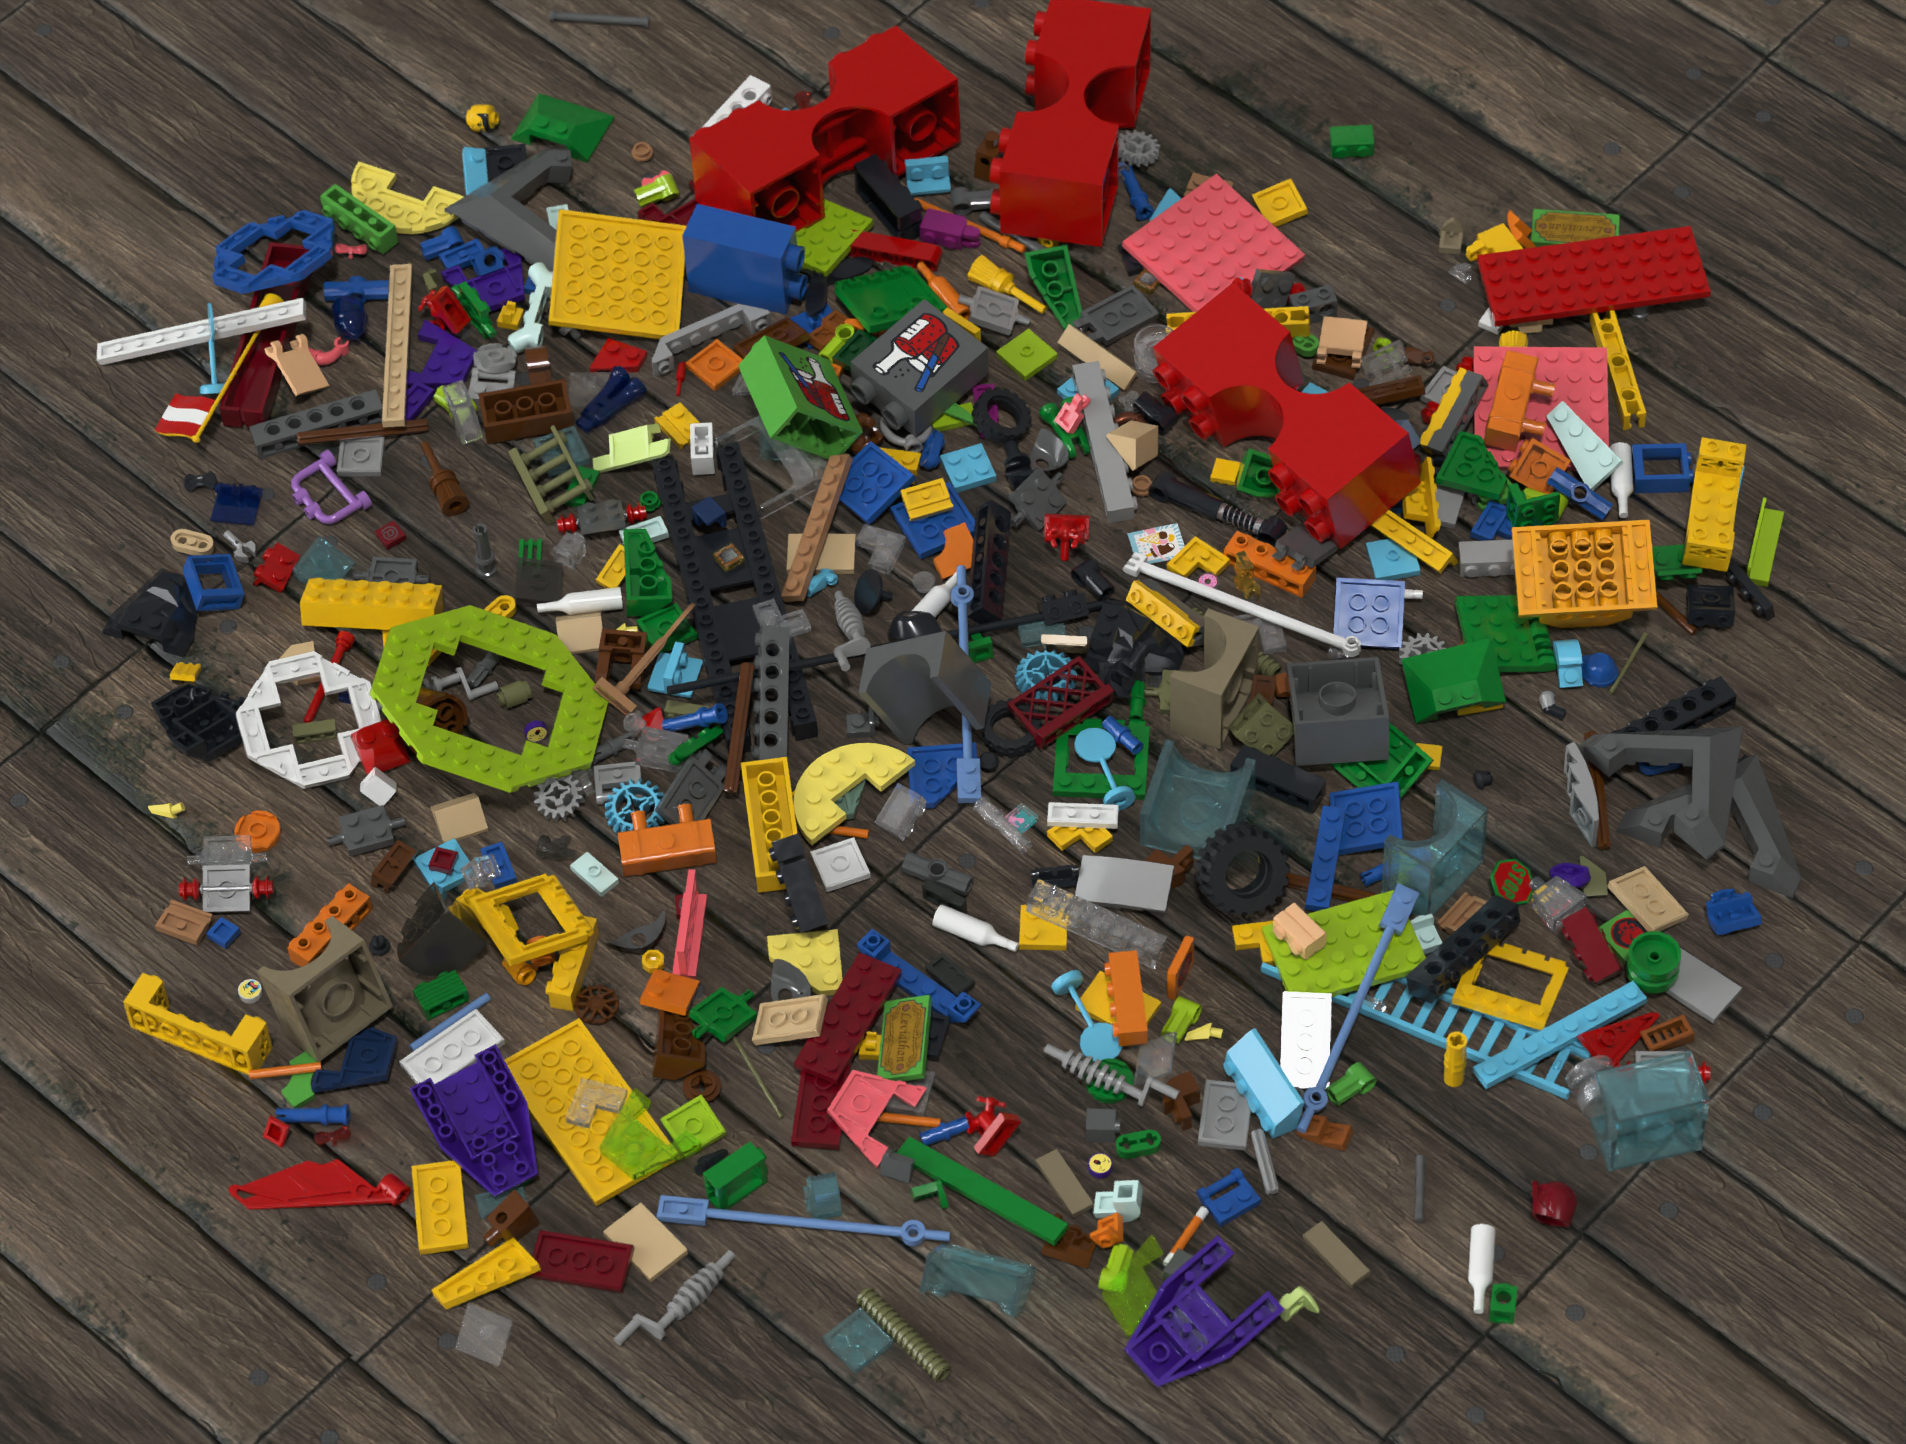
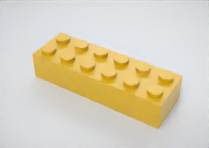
(367, 603)
(769, 814)

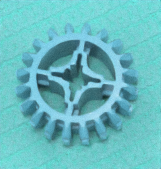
(1034, 669)
(627, 792)

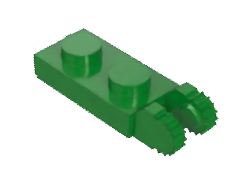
(694, 745)

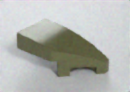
(430, 280)
(1597, 884)

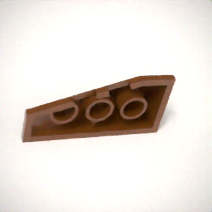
(675, 1047)

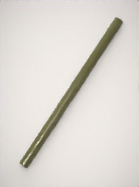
(1629, 661)

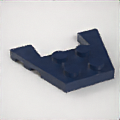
(365, 1062)

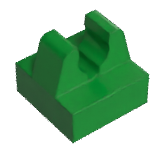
(980, 648)

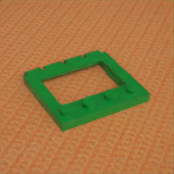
(1097, 785)

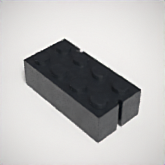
(896, 206)
(799, 883)

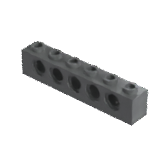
(281, 433)
(779, 639)

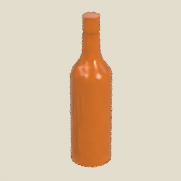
(944, 291)

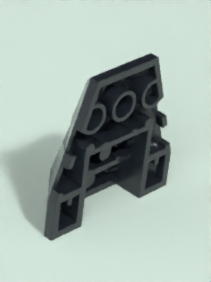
(158, 611)
(1119, 632)
(199, 720)

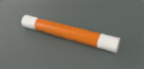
(1188, 1233)

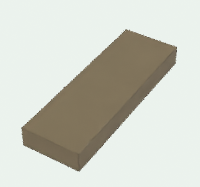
(1064, 1183)
(1336, 1254)

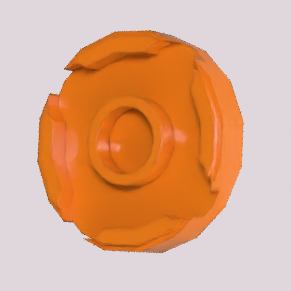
(262, 828)

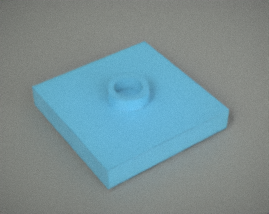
(1391, 561)

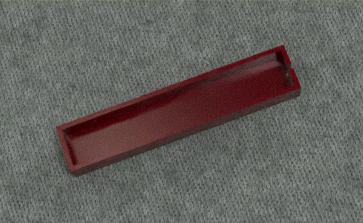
(258, 378)

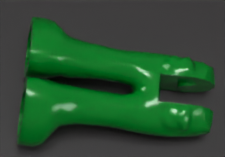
(1049, 413)

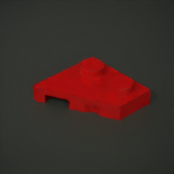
(619, 354)

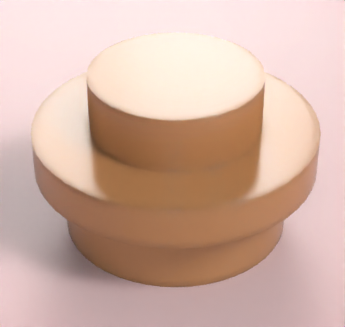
(642, 152)
(1141, 485)

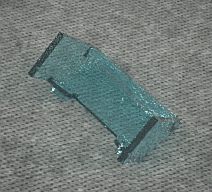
(978, 1275)

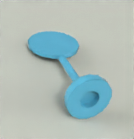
(214, 387)
(1099, 746)
(1097, 1038)

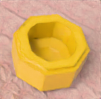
(653, 960)

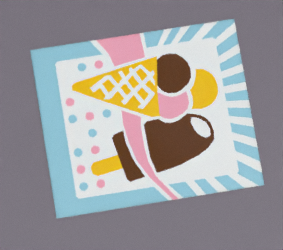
(1157, 543)

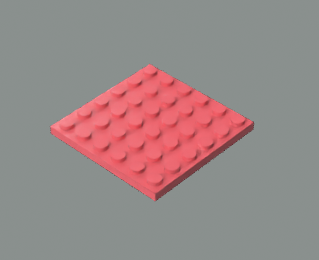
(1210, 242)
(1579, 382)

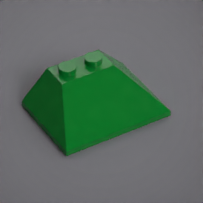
(565, 124)
(1453, 679)
(1404, 765)

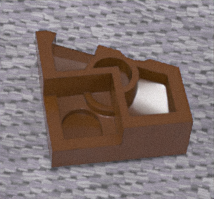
(1072, 1247)

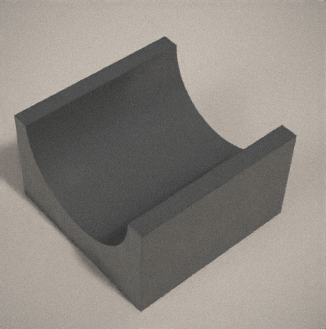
(919, 677)
(1338, 711)

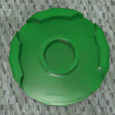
(1108, 1096)

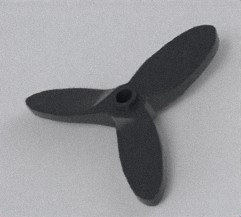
(818, 283)

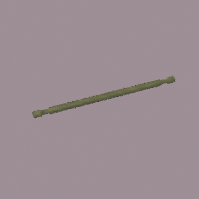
(756, 1075)

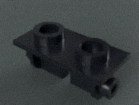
(1060, 876)

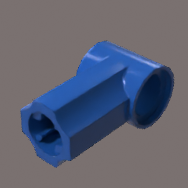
(447, 240)

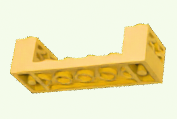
(1713, 504)
(148, 1012)

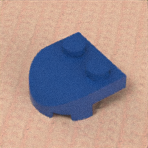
(1731, 911)

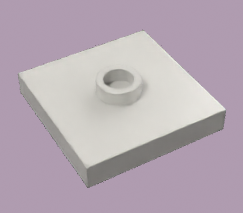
(840, 864)

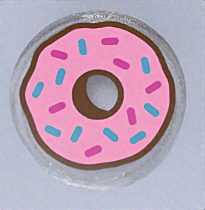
(1209, 579)

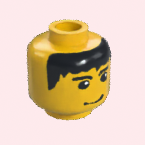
(482, 118)

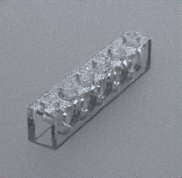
(1095, 923)

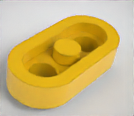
(500, 603)

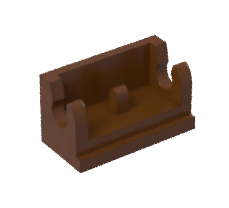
(392, 865)

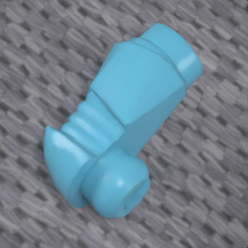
(821, 580)

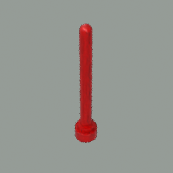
(343, 642)

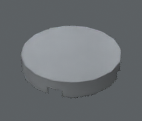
(495, 358)

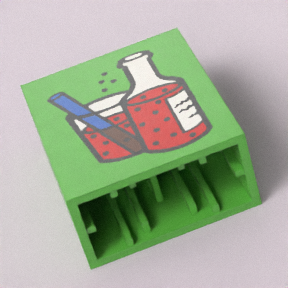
(799, 398)

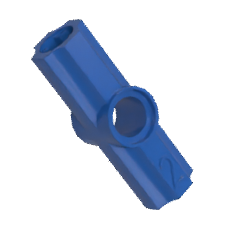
(358, 287)
(1567, 484)

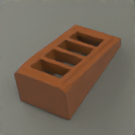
(1671, 1025)

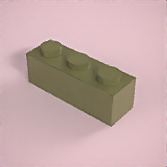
(677, 708)
(314, 731)

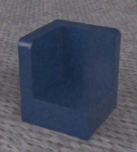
(708, 512)

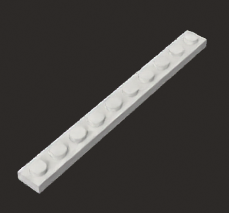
(198, 331)

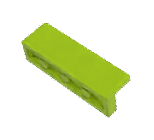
(1764, 545)

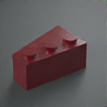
(1591, 946)

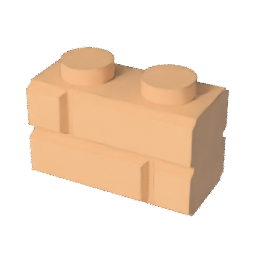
(1299, 931)

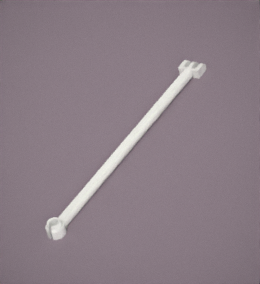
(1138, 563)

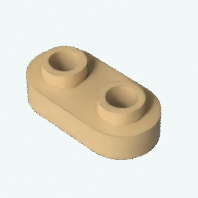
(194, 544)

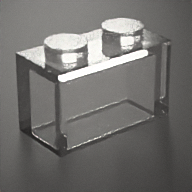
(901, 812)

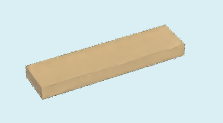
(1091, 351)

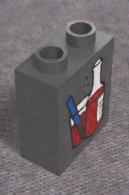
(918, 368)

